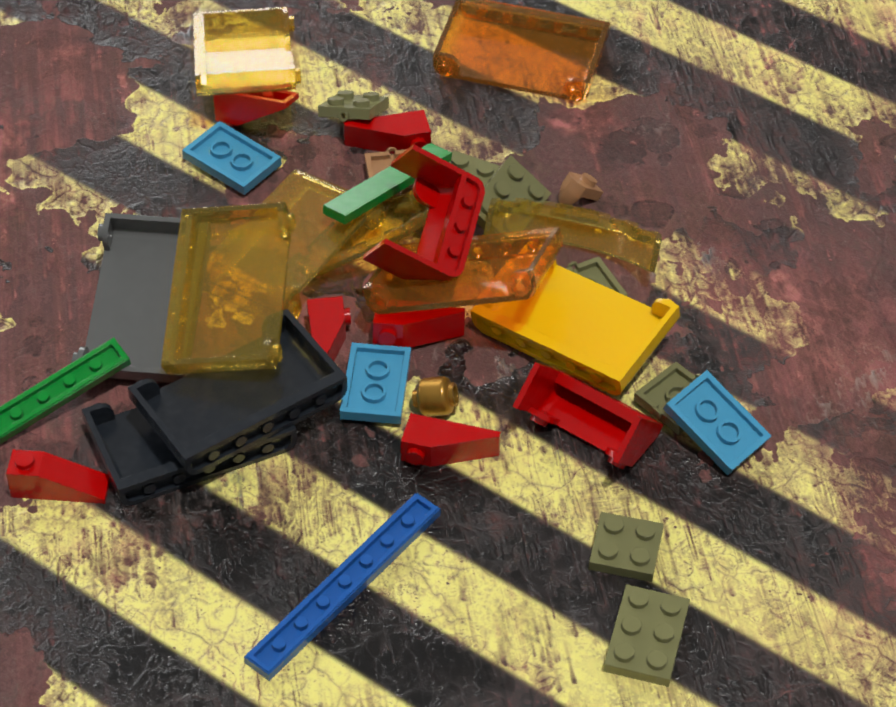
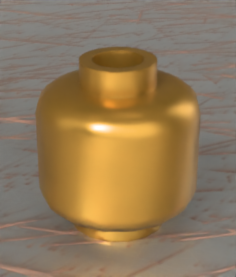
(435, 396)

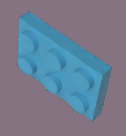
(231, 157)
(376, 383)
(717, 422)

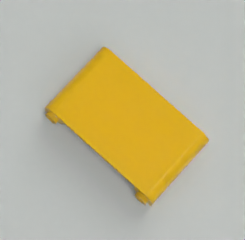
(581, 328)

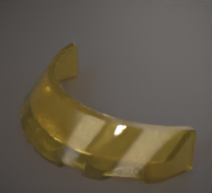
(578, 228)

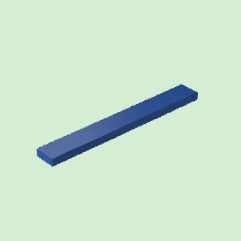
(341, 587)

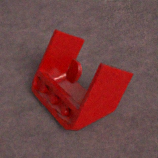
(453, 212)
(587, 414)

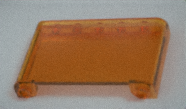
(521, 48)
(496, 271)

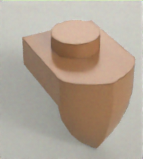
(578, 186)

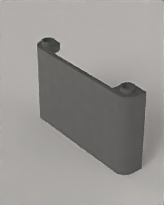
(134, 292)

